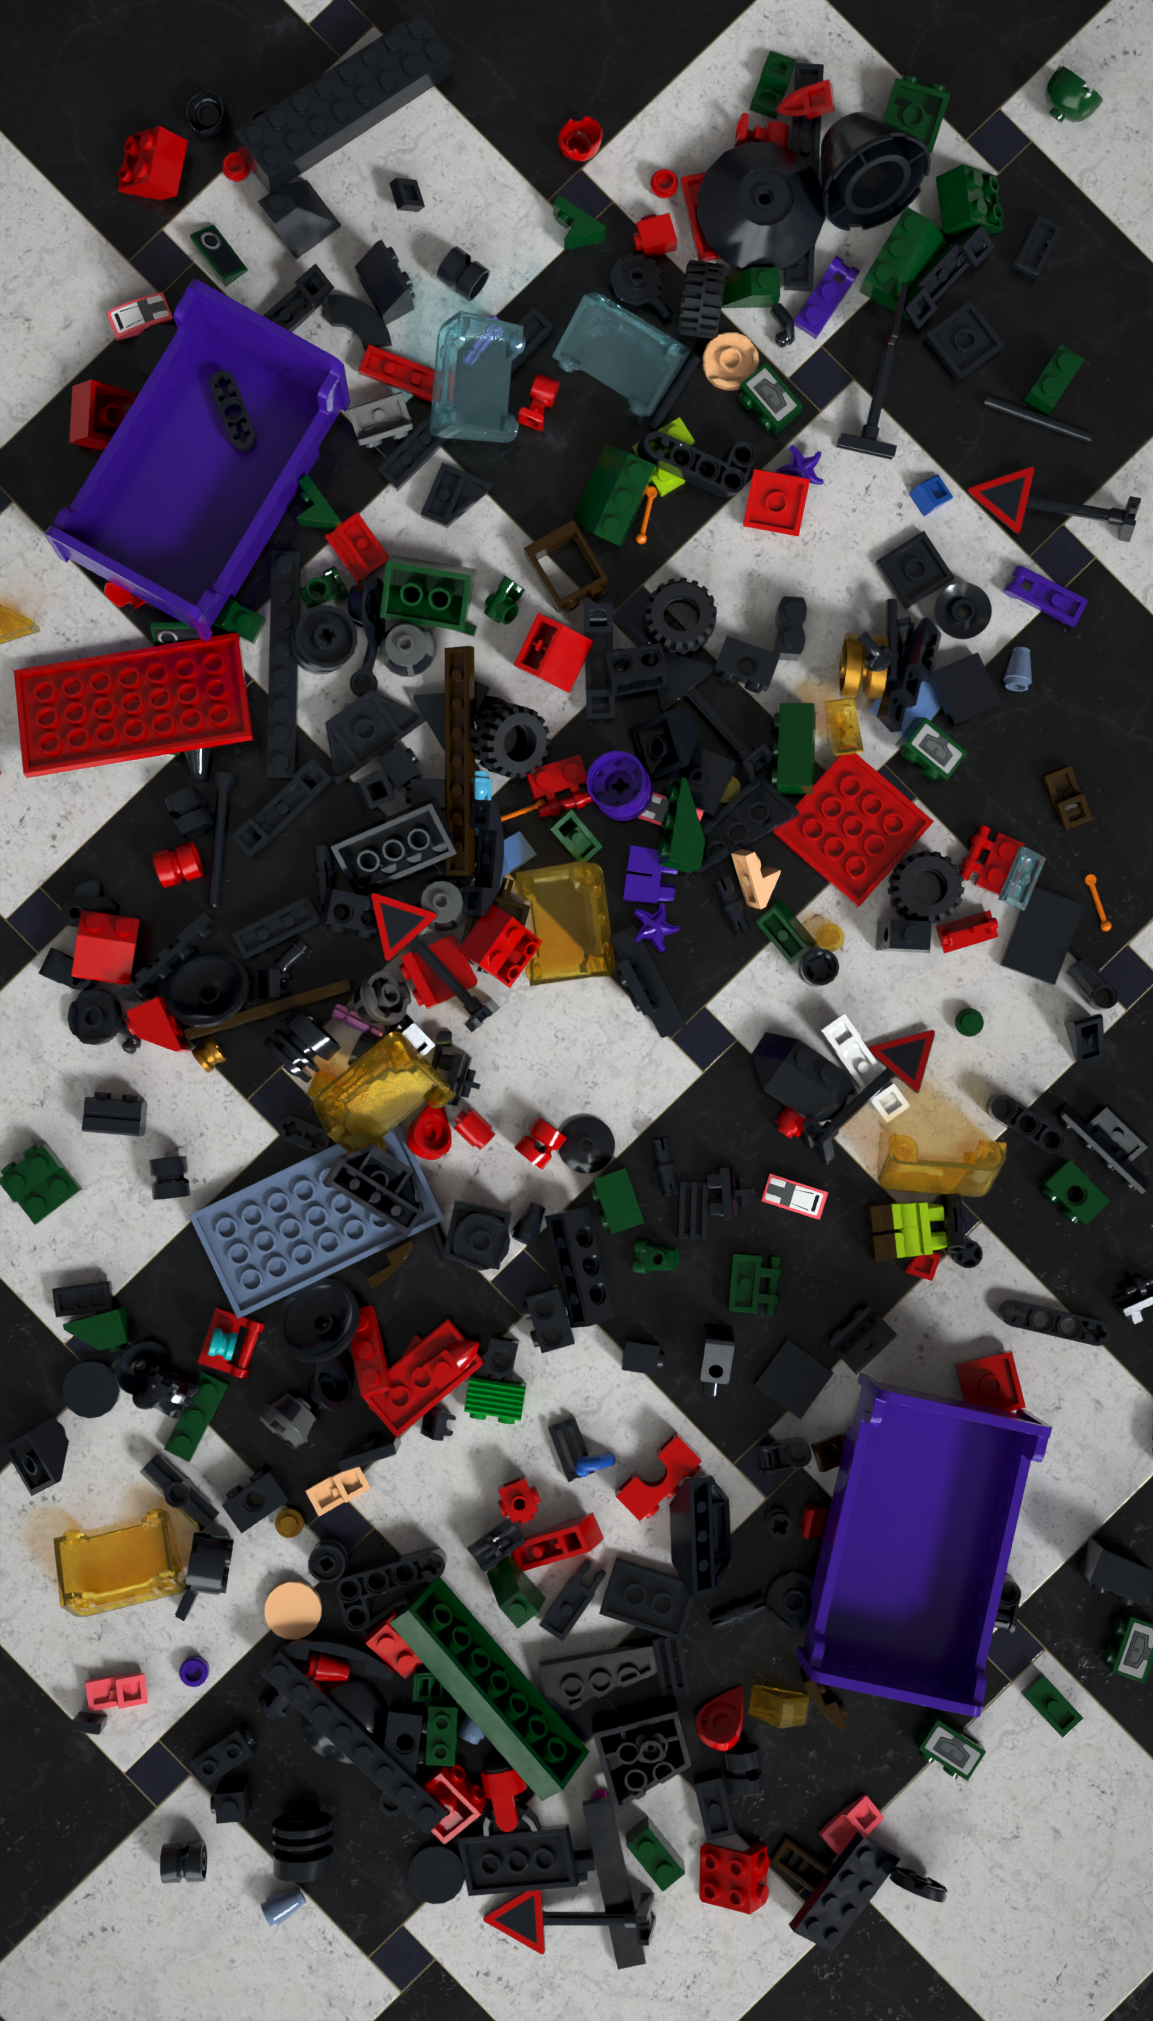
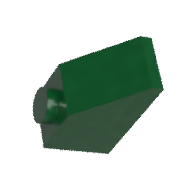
(752, 288)
(102, 1330)
(515, 1592)

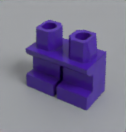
(646, 888)

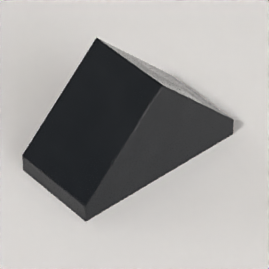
(1086, 1038)

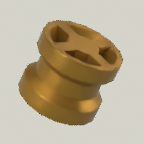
(209, 1055)

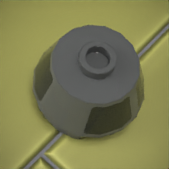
(407, 649)
(444, 897)
(381, 999)
(289, 1419)

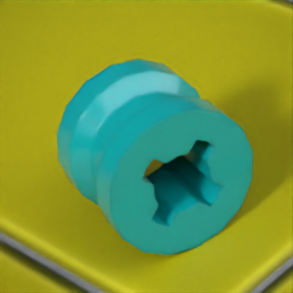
(222, 1343)

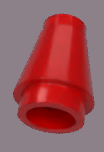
(326, 1668)

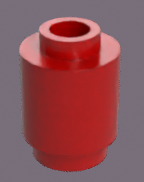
(790, 1123)
(473, 1128)

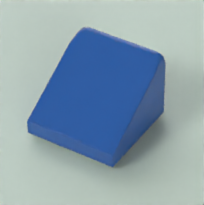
(930, 495)

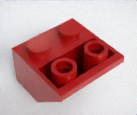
(152, 164)
(553, 653)
(500, 946)

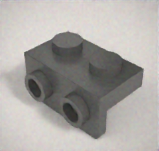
(380, 420)

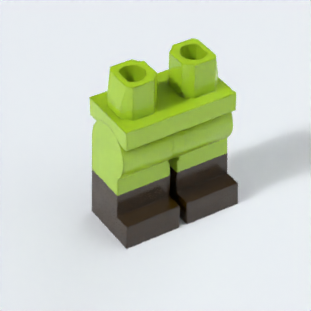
(914, 1229)

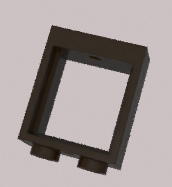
(551, 543)

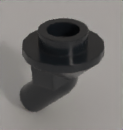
(878, 657)

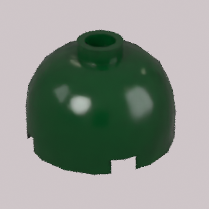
(1070, 96)

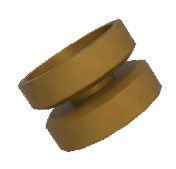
(853, 671)

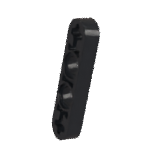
(1054, 1322)

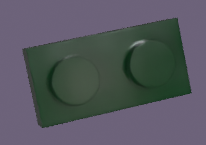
(1052, 1705)

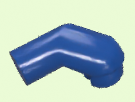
(589, 1463)

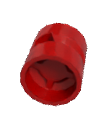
(178, 864)
(545, 1133)

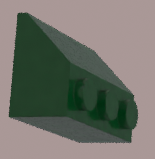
(903, 258)
(614, 494)
(427, 593)

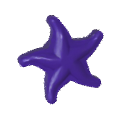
(802, 466)
(654, 927)

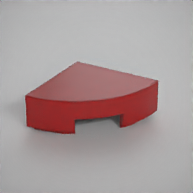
(923, 1266)

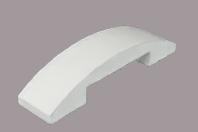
(863, 1066)

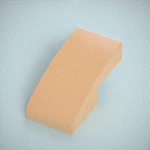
(337, 1489)

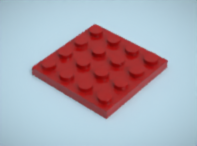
(854, 827)

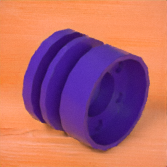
(609, 775)

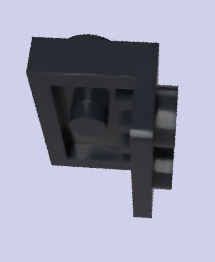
(862, 1339)

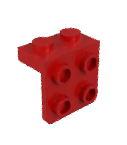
(429, 987)
(734, 1877)

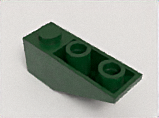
(683, 836)

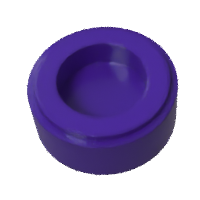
(194, 1671)

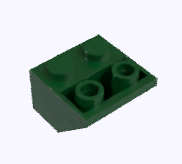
(969, 199)

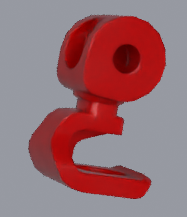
(772, 132)
(542, 395)

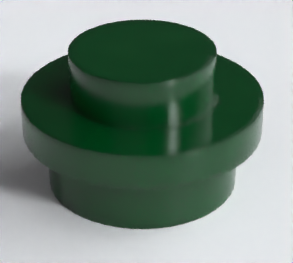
(969, 1022)

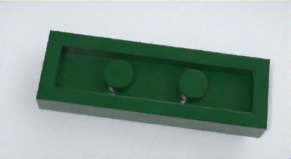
(196, 1417)

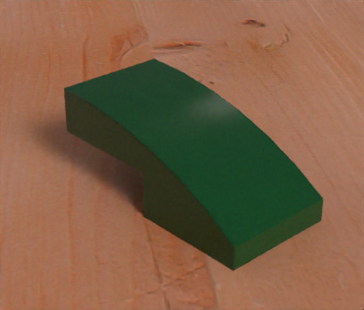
(772, 84)

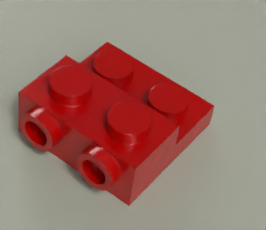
(459, 1796)

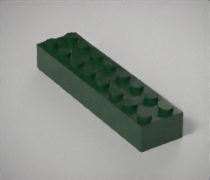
(490, 1688)

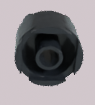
(206, 1563)

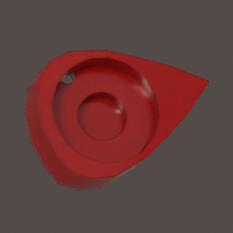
(429, 1134)
(722, 1719)

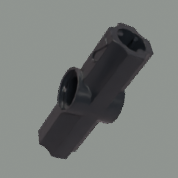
(165, 1477)

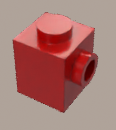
(655, 235)

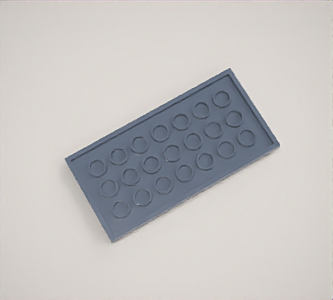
(298, 1228)

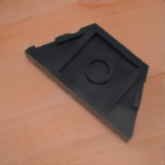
(365, 730)

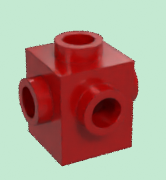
(516, 1490)

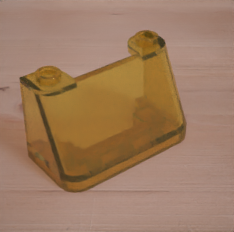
(570, 920)
(379, 1093)
(902, 1171)
(118, 1566)

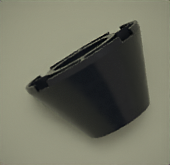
(869, 171)

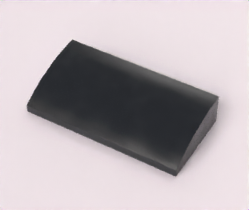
(395, 846)

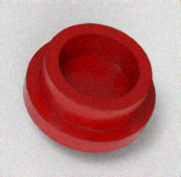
(235, 167)
(664, 183)

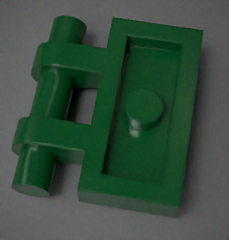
(746, 1280)

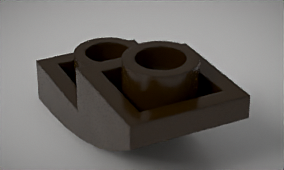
(832, 1710)

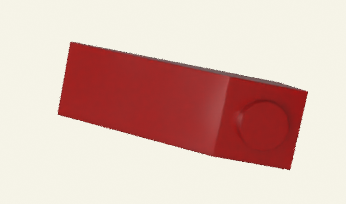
(559, 1542)

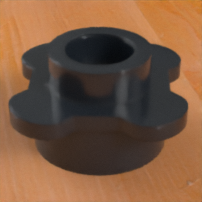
(650, 1755)

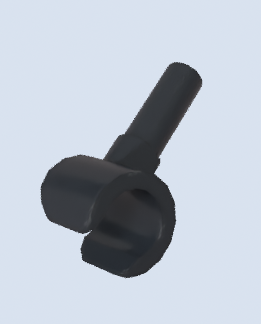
(443, 1039)

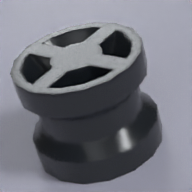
(971, 1256)

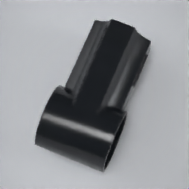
(1090, 982)

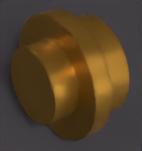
(289, 1523)

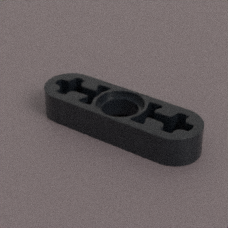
(242, 419)

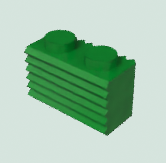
(495, 1398)

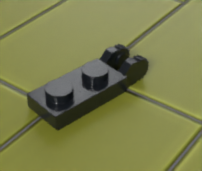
(571, 1602)

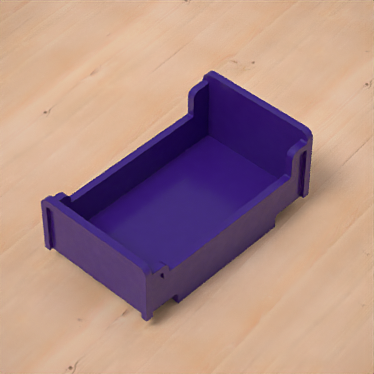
(170, 497)
(918, 1546)

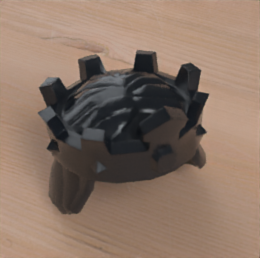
(165, 1393)

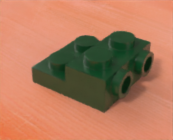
(917, 108)
(39, 1182)

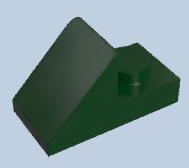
(584, 228)
(320, 514)
(236, 618)
(574, 836)

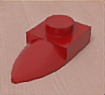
(809, 101)
(451, 1362)

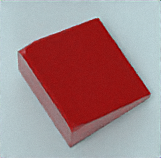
(813, 1521)

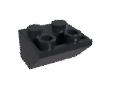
(385, 283)

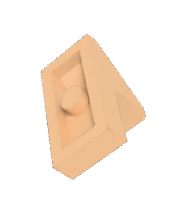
(755, 882)

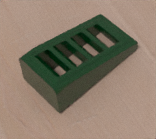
(428, 1695)

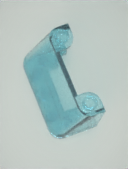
(621, 352)
(474, 378)

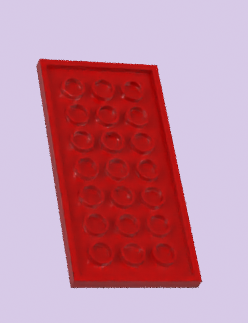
(132, 705)

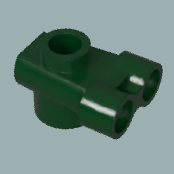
(328, 585)
(501, 604)
(649, 1257)

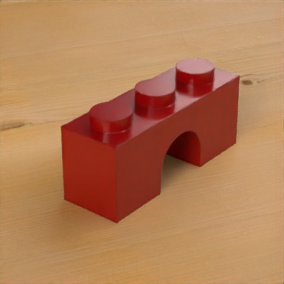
(643, 1496)

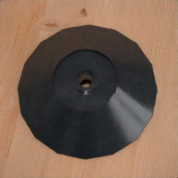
(754, 232)

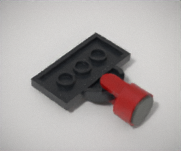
(513, 1847)

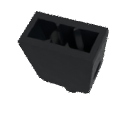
(904, 936)
(716, 1357)

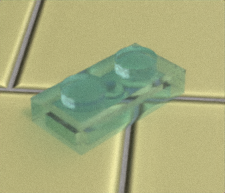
(1022, 878)

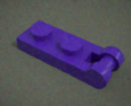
(825, 298)
(1046, 596)

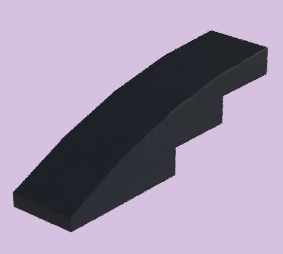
(914, 667)

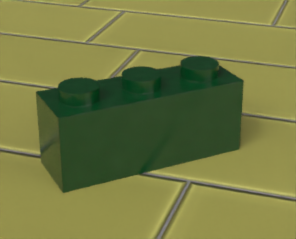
(795, 748)

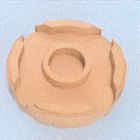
(729, 360)
(293, 1609)

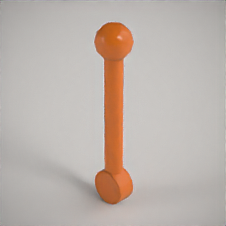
(651, 494)
(540, 802)
(1090, 881)

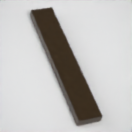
(273, 1008)

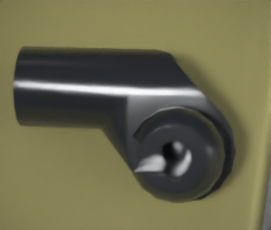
(786, 323)
(131, 1041)

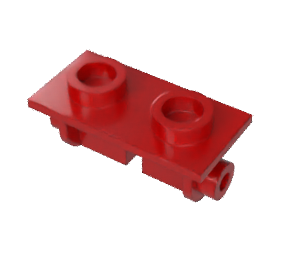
(967, 931)

